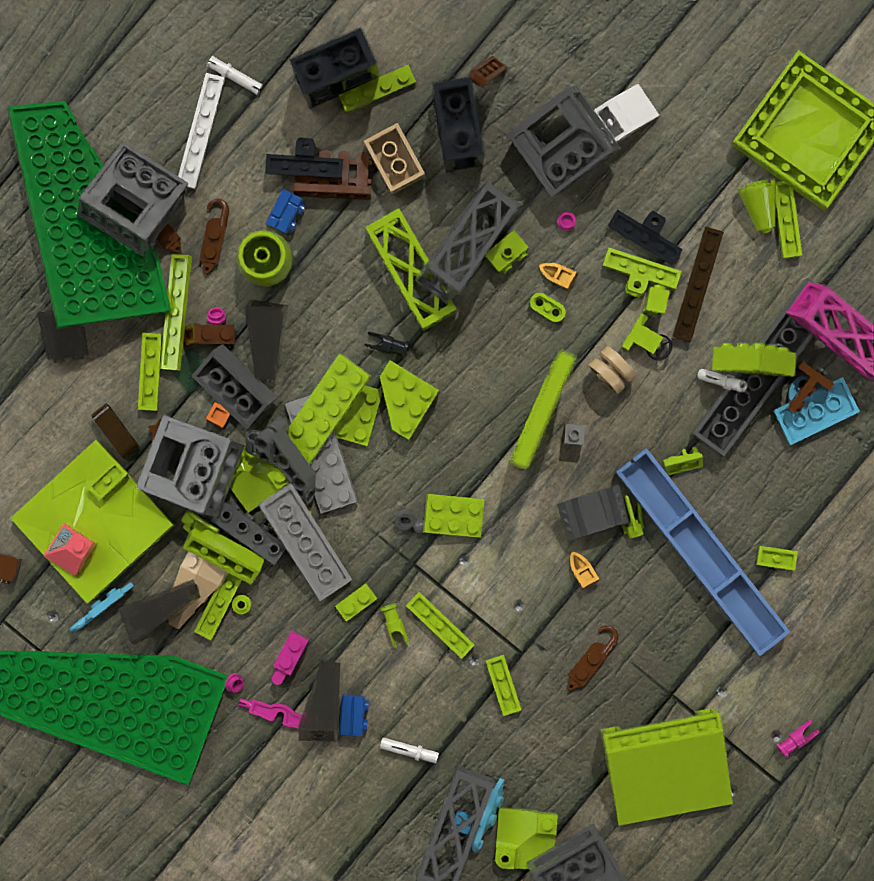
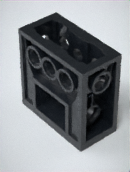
(328, 67)
(459, 127)

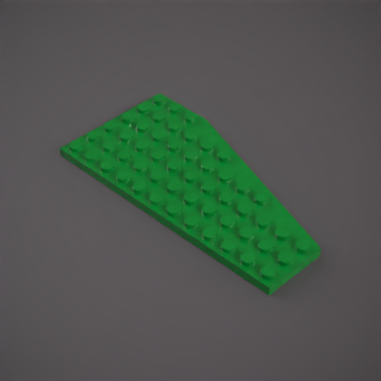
(85, 269)
(121, 705)

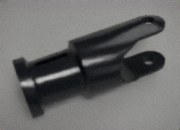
(389, 345)

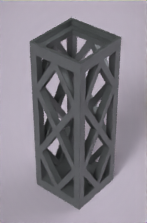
(492, 203)
(457, 863)

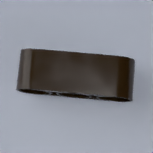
(115, 431)

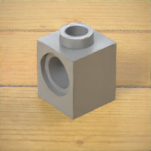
(574, 434)

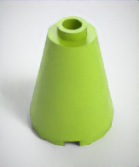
(760, 202)

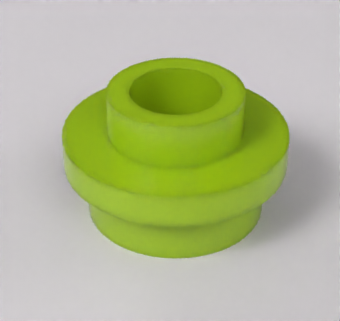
(246, 600)

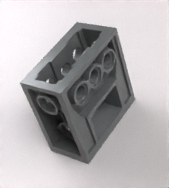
(548, 158)
(137, 186)
(203, 470)
(577, 859)

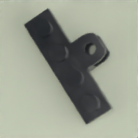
(304, 163)
(646, 235)

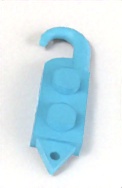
(99, 607)
(489, 816)

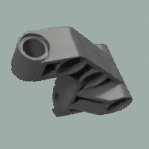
(278, 449)

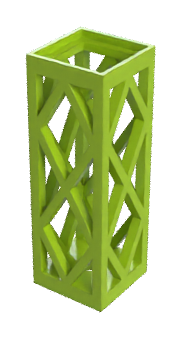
(387, 225)

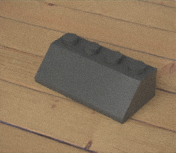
(234, 386)

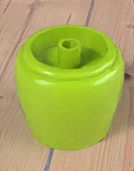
(260, 245)

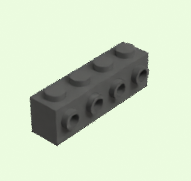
(249, 532)

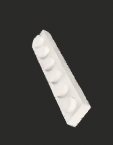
(201, 129)

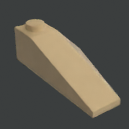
(205, 575)

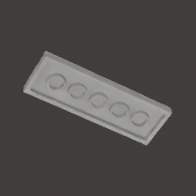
(333, 480)
(305, 542)

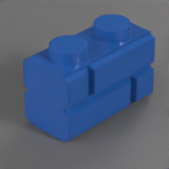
(285, 211)
(352, 715)

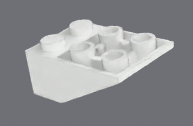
(627, 112)

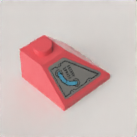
(70, 549)

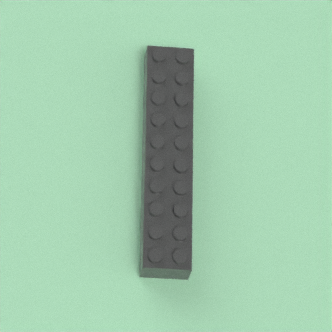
(735, 409)

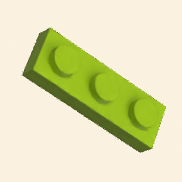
(503, 685)

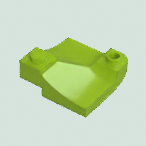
(256, 481)
(523, 836)

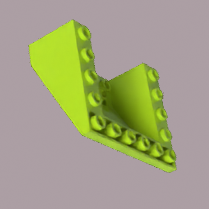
(667, 767)

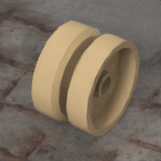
(612, 370)

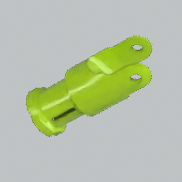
(394, 623)

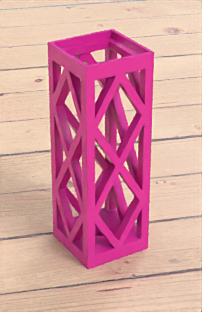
(811, 301)

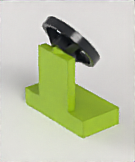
(647, 339)

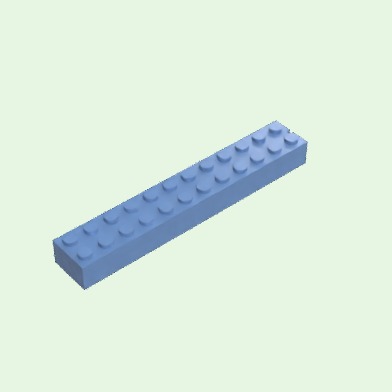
(702, 552)

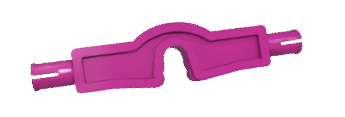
(270, 712)

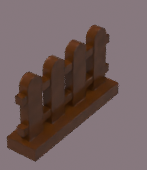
(342, 189)

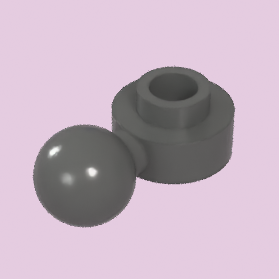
(409, 522)

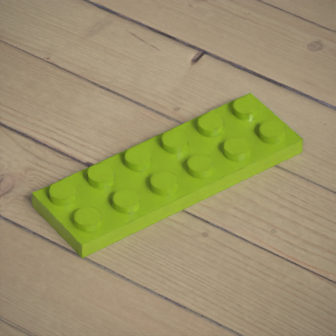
(327, 406)

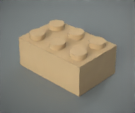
(394, 158)

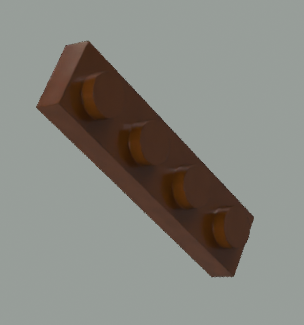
(487, 71)

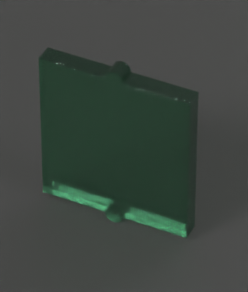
(189, 364)

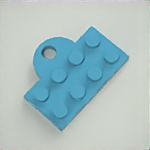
(819, 412)

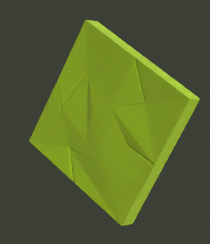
(809, 131)
(541, 410)
(121, 523)

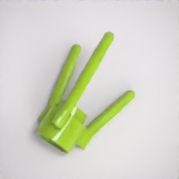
(191, 518)
(633, 527)

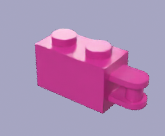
(289, 656)

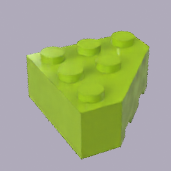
(754, 359)
(405, 398)

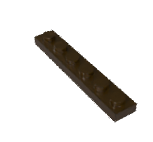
(697, 284)

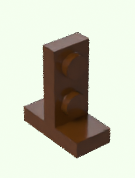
(208, 334)
(808, 387)

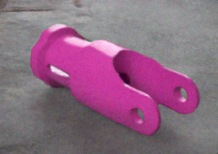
(796, 740)

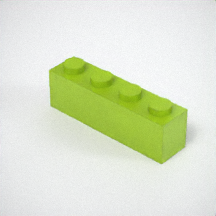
(223, 553)

